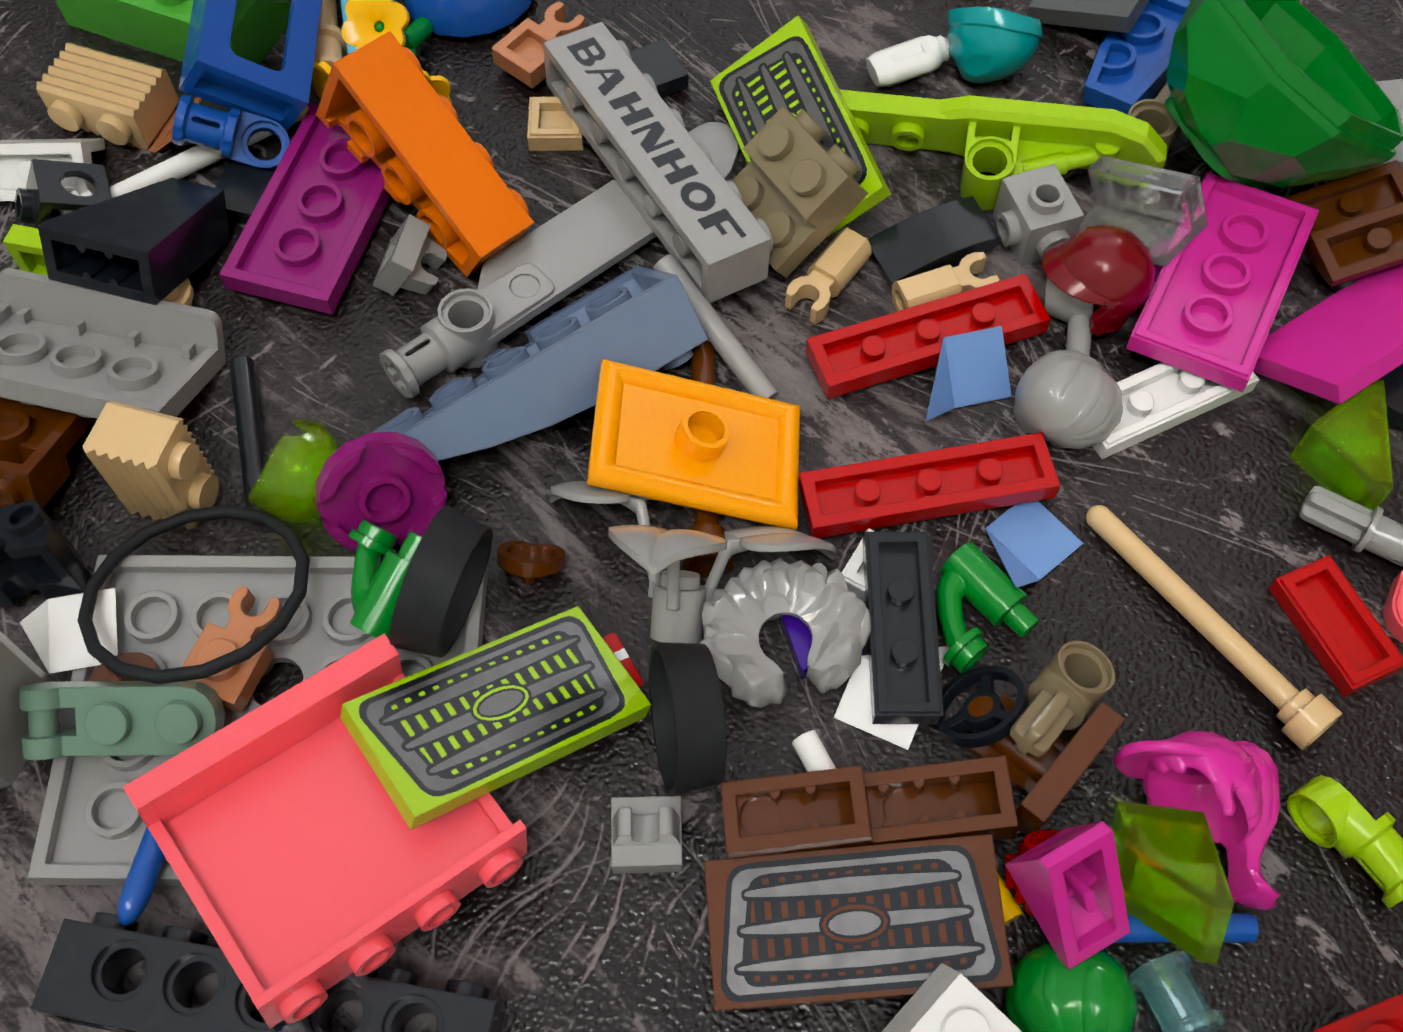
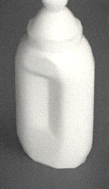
(907, 60)

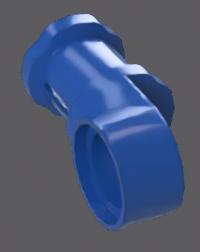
(225, 131)

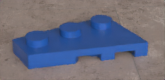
(1137, 62)

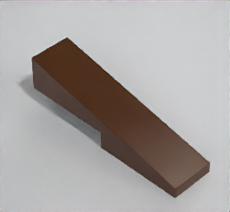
(868, 808)

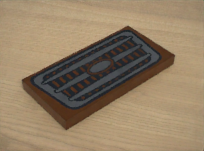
(854, 922)

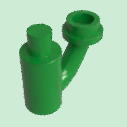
(980, 581)
(375, 586)

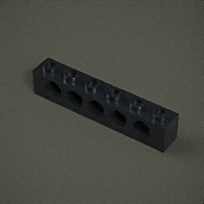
(92, 958)

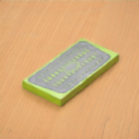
(794, 74)
(492, 715)

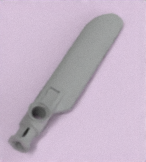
(536, 275)

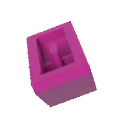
(1074, 890)

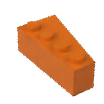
(423, 151)

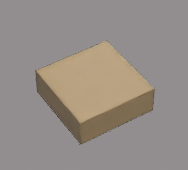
(551, 127)

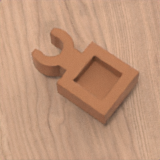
(523, 50)
(239, 681)

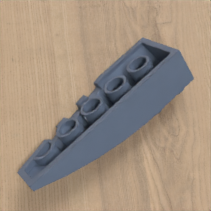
(629, 320)

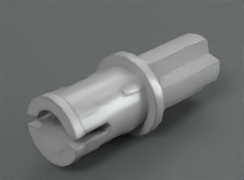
(1354, 523)

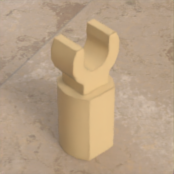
(830, 273)
(940, 282)

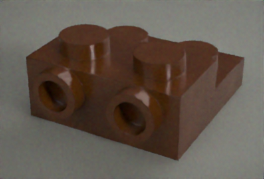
(35, 450)

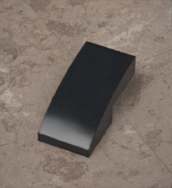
(933, 239)

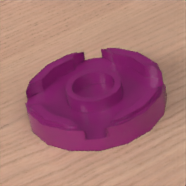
(383, 481)

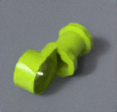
(1337, 820)

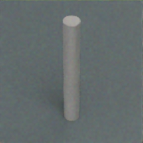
(720, 335)

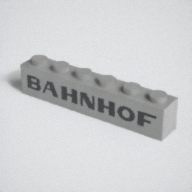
(658, 162)

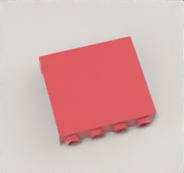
(303, 848)

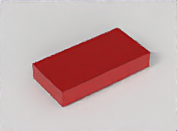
(1337, 625)

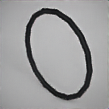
(218, 664)

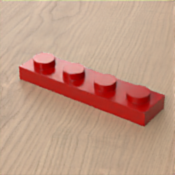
(914, 336)
(927, 485)

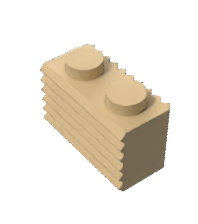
(107, 95)
(150, 462)

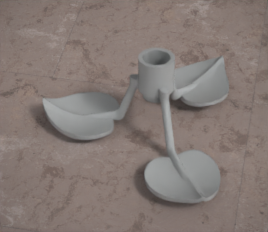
(677, 592)

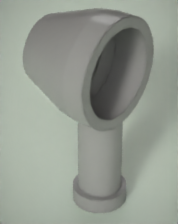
(1074, 312)

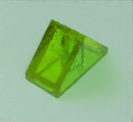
(1351, 448)

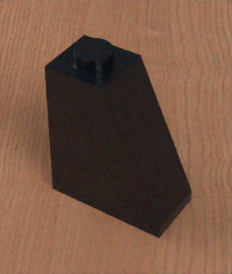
(137, 241)

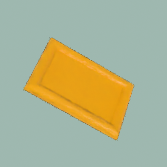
(695, 445)

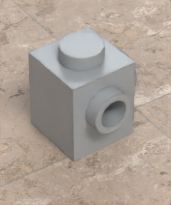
(1035, 213)

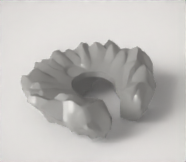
(764, 593)

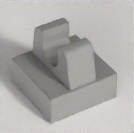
(403, 259)
(646, 834)

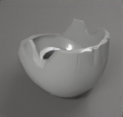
(1068, 400)

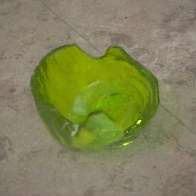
(290, 474)

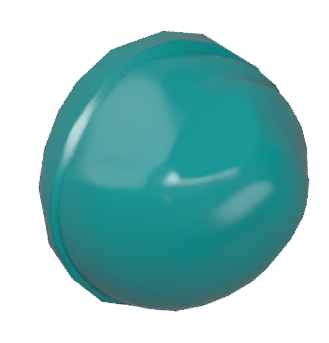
(991, 42)

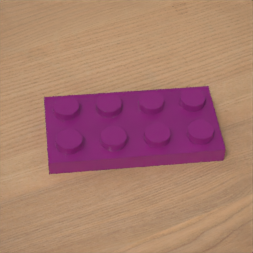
(309, 222)

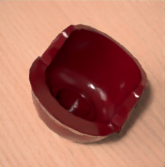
(1104, 269)

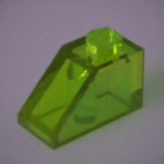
(1173, 876)

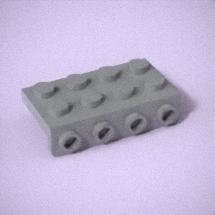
(89, 348)

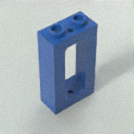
(230, 81)

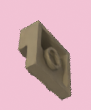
(797, 186)

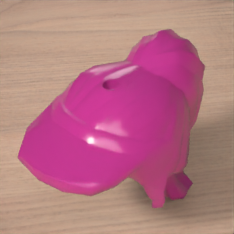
(1228, 782)

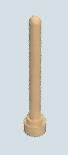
(1301, 712)

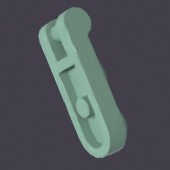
(118, 718)

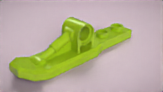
(1004, 135)

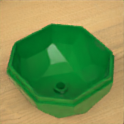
(1275, 95)

